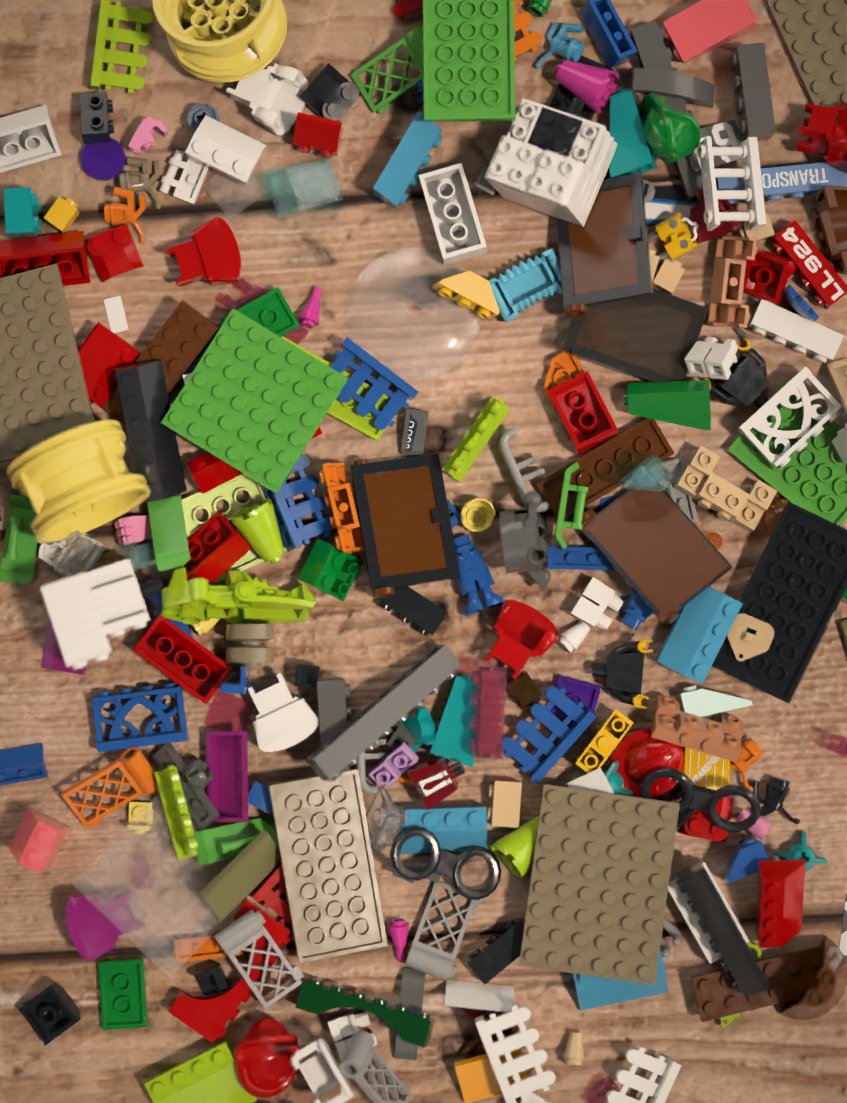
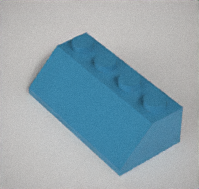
(407, 161)
(699, 634)
(453, 827)
(600, 991)

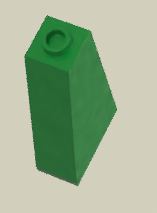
(672, 402)

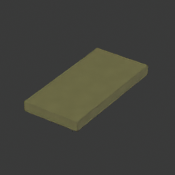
(241, 875)

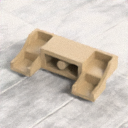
(722, 496)

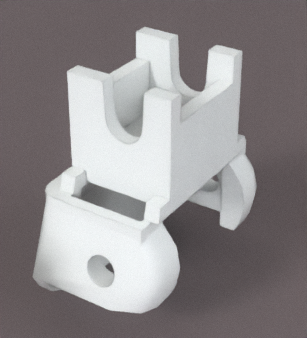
(273, 96)
(281, 717)
(322, 1072)

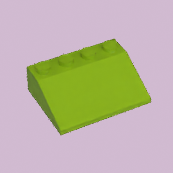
(200, 1079)

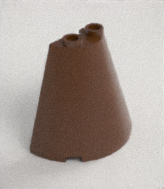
(831, 225)
(830, 990)

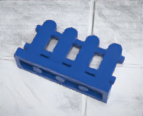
(379, 386)
(290, 515)
(559, 728)

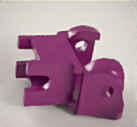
(89, 928)

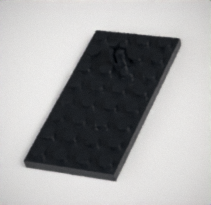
(796, 593)

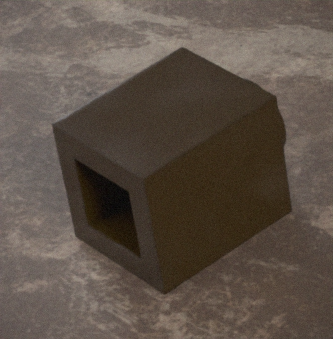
(525, 690)

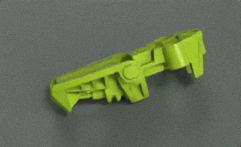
(237, 601)

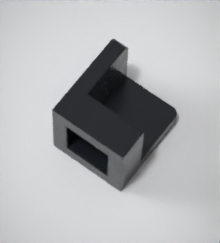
(306, 676)
(212, 979)

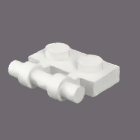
(190, 181)

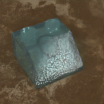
(648, 475)

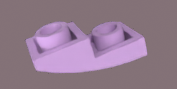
(393, 765)

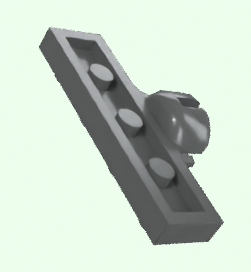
(192, 783)

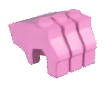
(143, 137)
(133, 529)

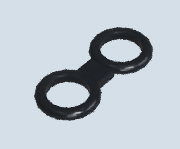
(706, 799)
(445, 863)

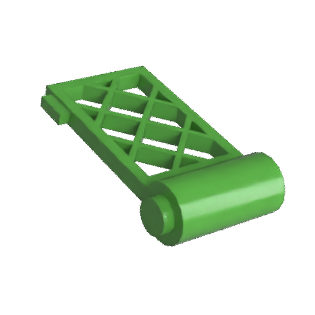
(414, 45)

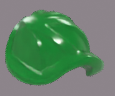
(668, 132)

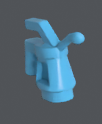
(564, 46)

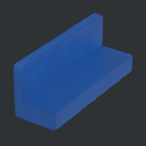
(241, 688)
(22, 764)

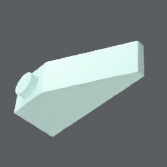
(707, 702)

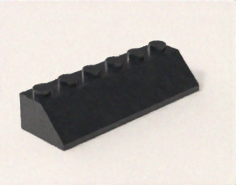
(151, 443)
(723, 930)

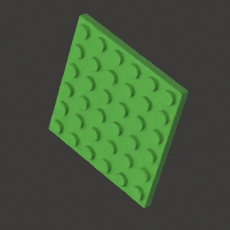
(254, 401)

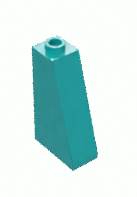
(626, 128)
(454, 728)

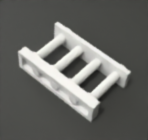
(749, 173)

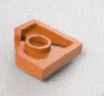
(561, 369)

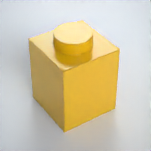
(62, 214)

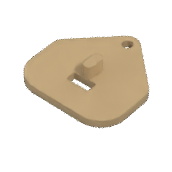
(747, 643)

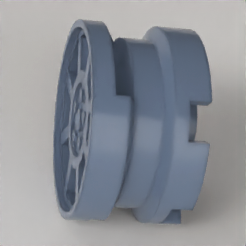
(198, 113)

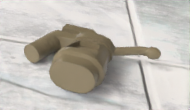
(140, 180)

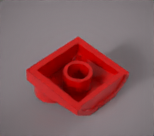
(114, 252)
(767, 275)
(701, 826)

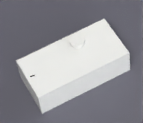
(453, 214)
(692, 919)

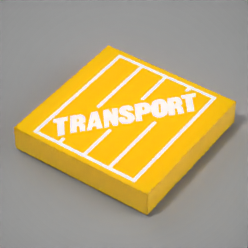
(706, 769)

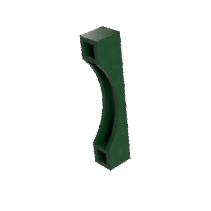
(410, 1027)

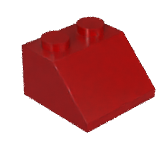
(317, 135)

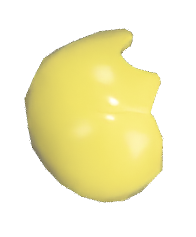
(477, 514)

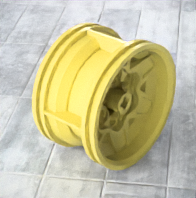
(225, 55)
(78, 481)

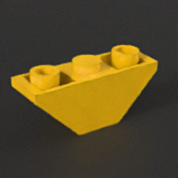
(470, 292)
(604, 742)

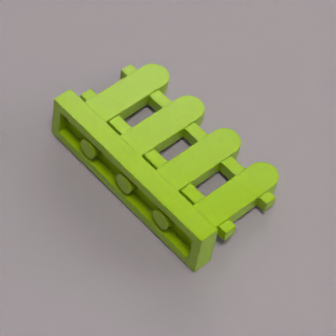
(123, 36)
(476, 439)
(176, 812)

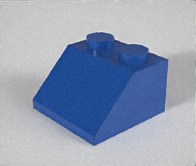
(744, 860)

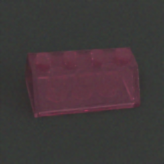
(489, 712)

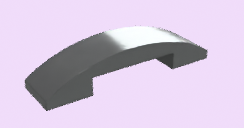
(673, 85)
(412, 997)

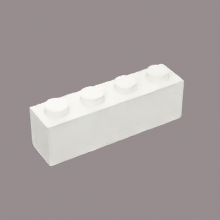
(796, 331)

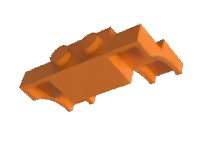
(343, 507)

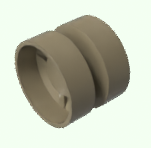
(249, 648)

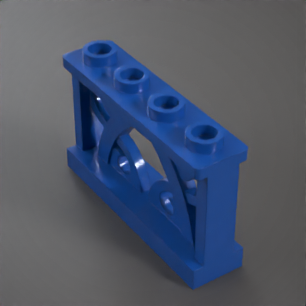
(118, 740)

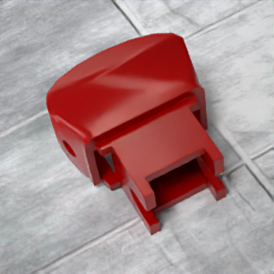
(824, 135)
(209, 256)
(521, 634)

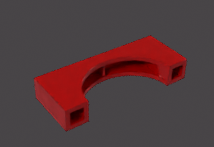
(211, 1014)

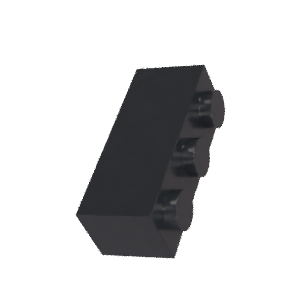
(415, 608)
(498, 953)

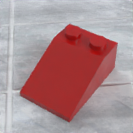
(582, 412)

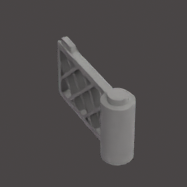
(242, 934)
(434, 960)
(358, 1062)

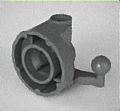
(524, 542)

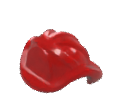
(641, 755)
(264, 1059)

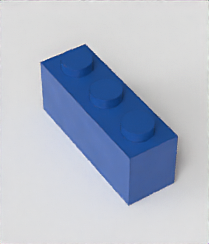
(608, 32)

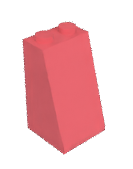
(708, 26)
(38, 840)

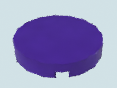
(103, 160)

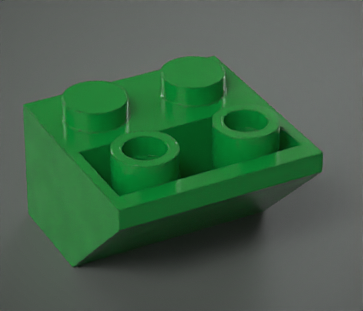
(330, 570)

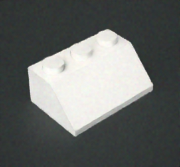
(27, 138)
(225, 150)

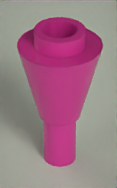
(310, 314)
(399, 930)

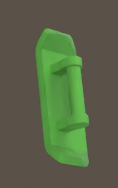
(579, 506)
(169, 533)
(20, 542)
(229, 840)

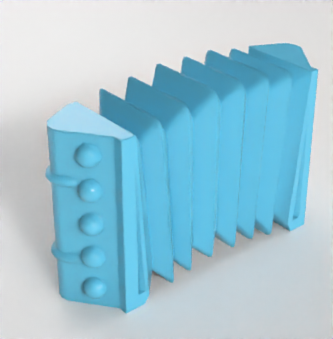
(526, 284)

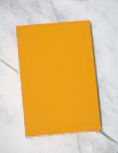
(479, 1079)

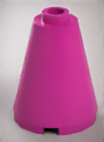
(587, 83)

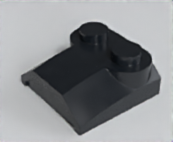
(330, 94)
(51, 1012)

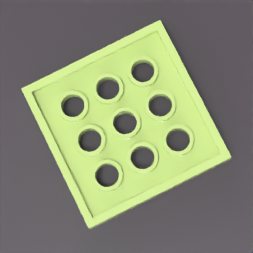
(208, 501)

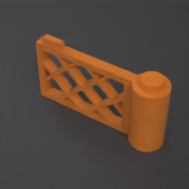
(133, 767)

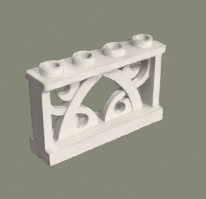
(793, 387)

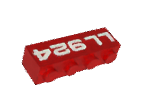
(810, 264)

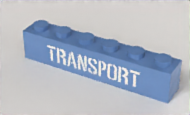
(790, 181)

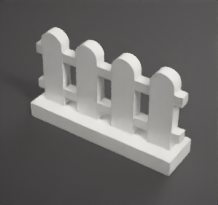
(510, 1043)
(653, 1089)

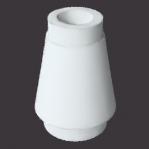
(573, 637)

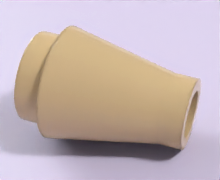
(574, 1049)

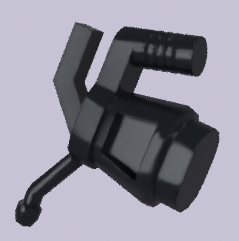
(775, 795)

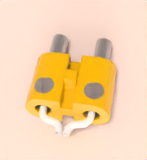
(676, 236)

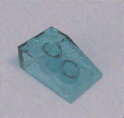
(303, 188)

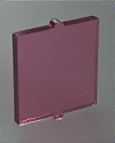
(229, 713)

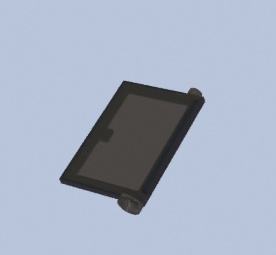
(637, 336)

